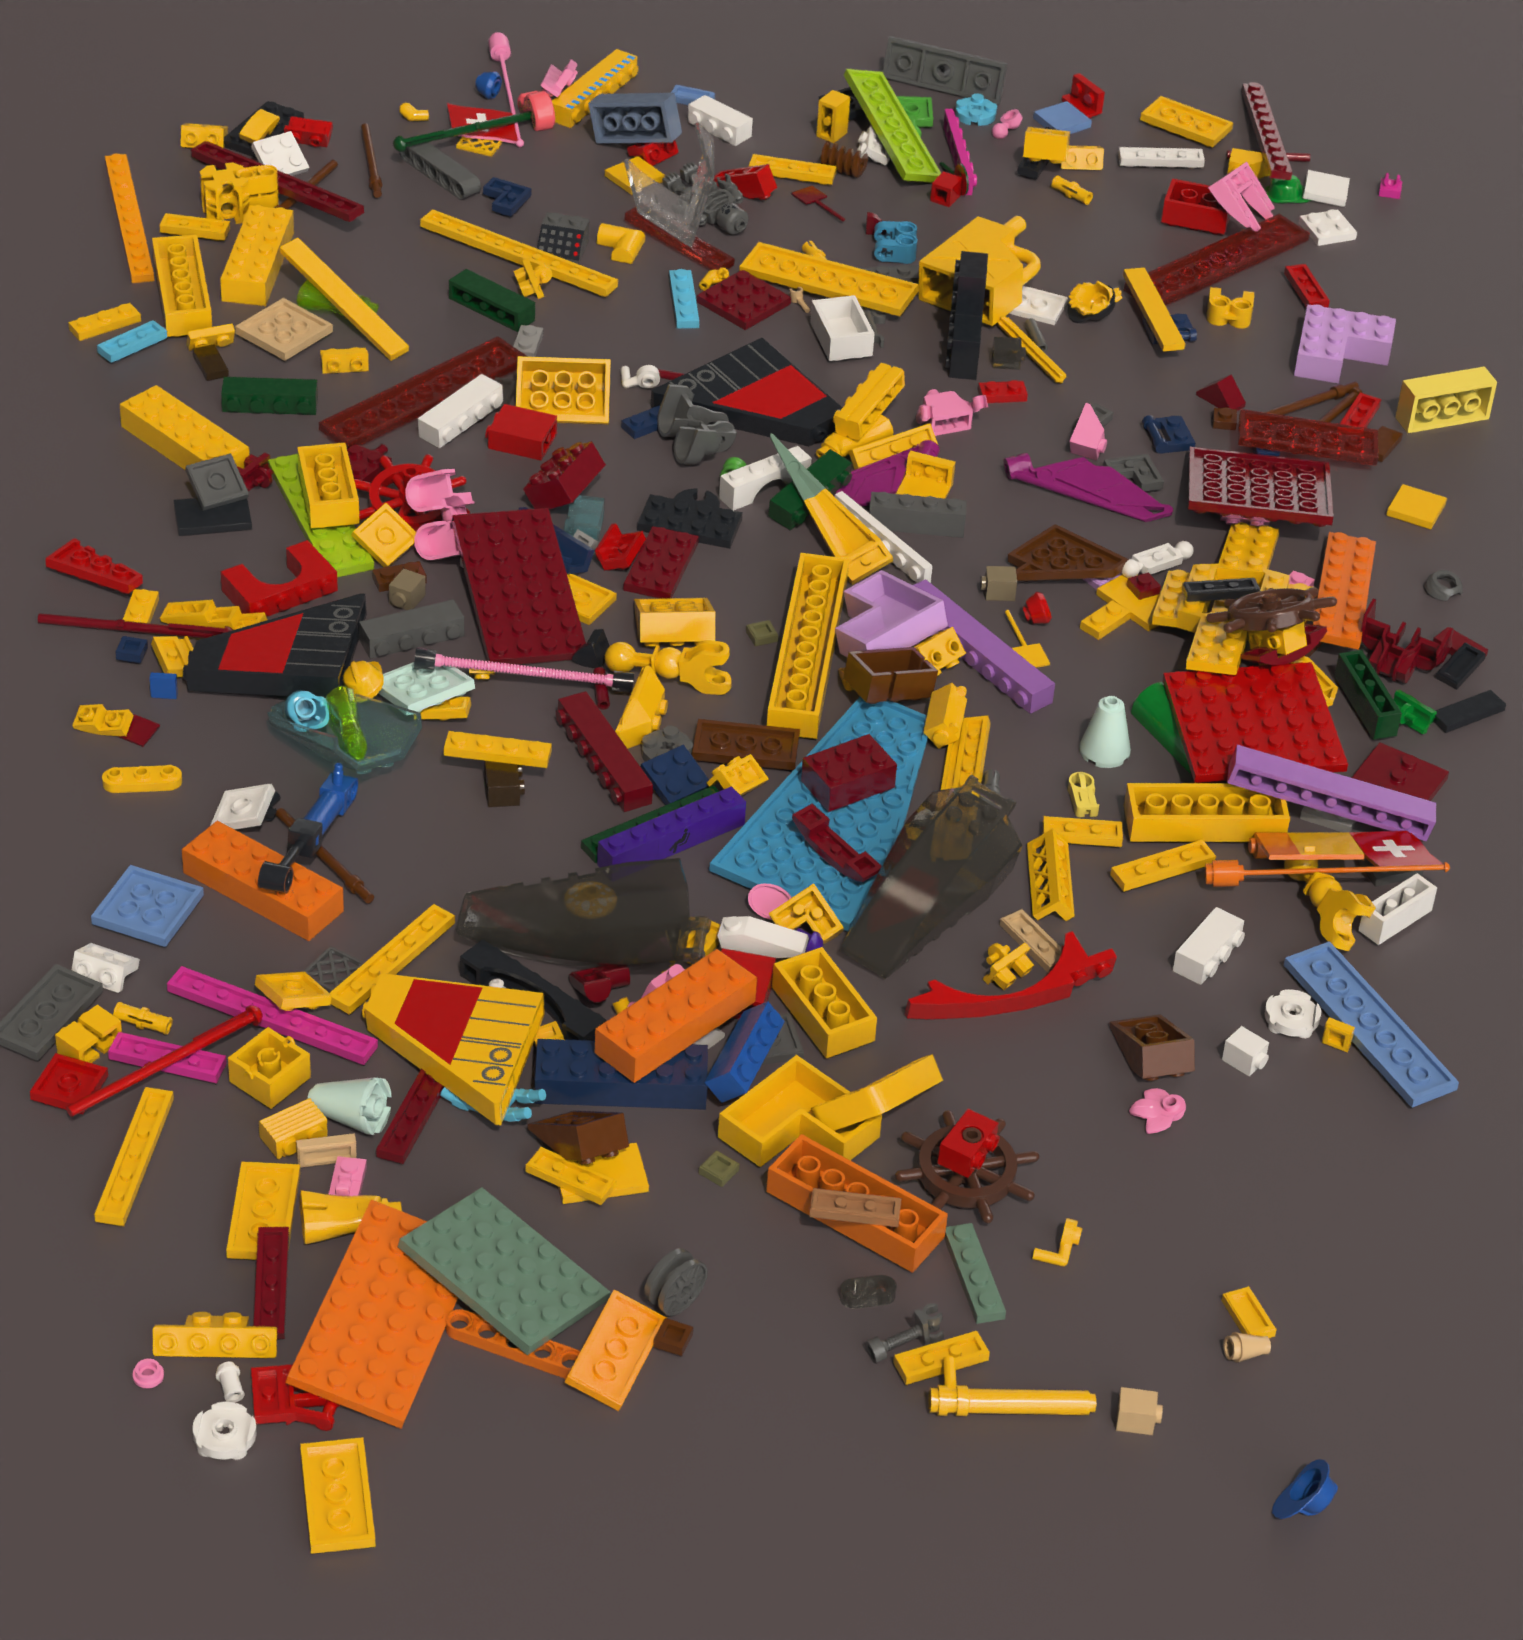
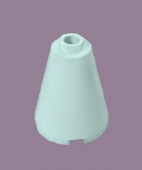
(1107, 735)
(354, 1103)

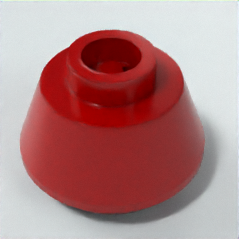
(1037, 609)

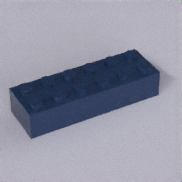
(578, 1076)

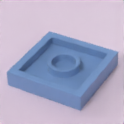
(1062, 117)

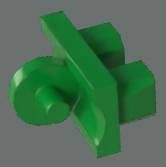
(1414, 712)

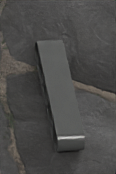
(442, 170)

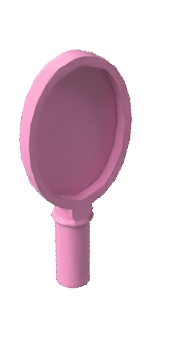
(766, 898)

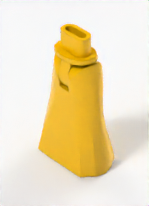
(841, 445)
(333, 1215)

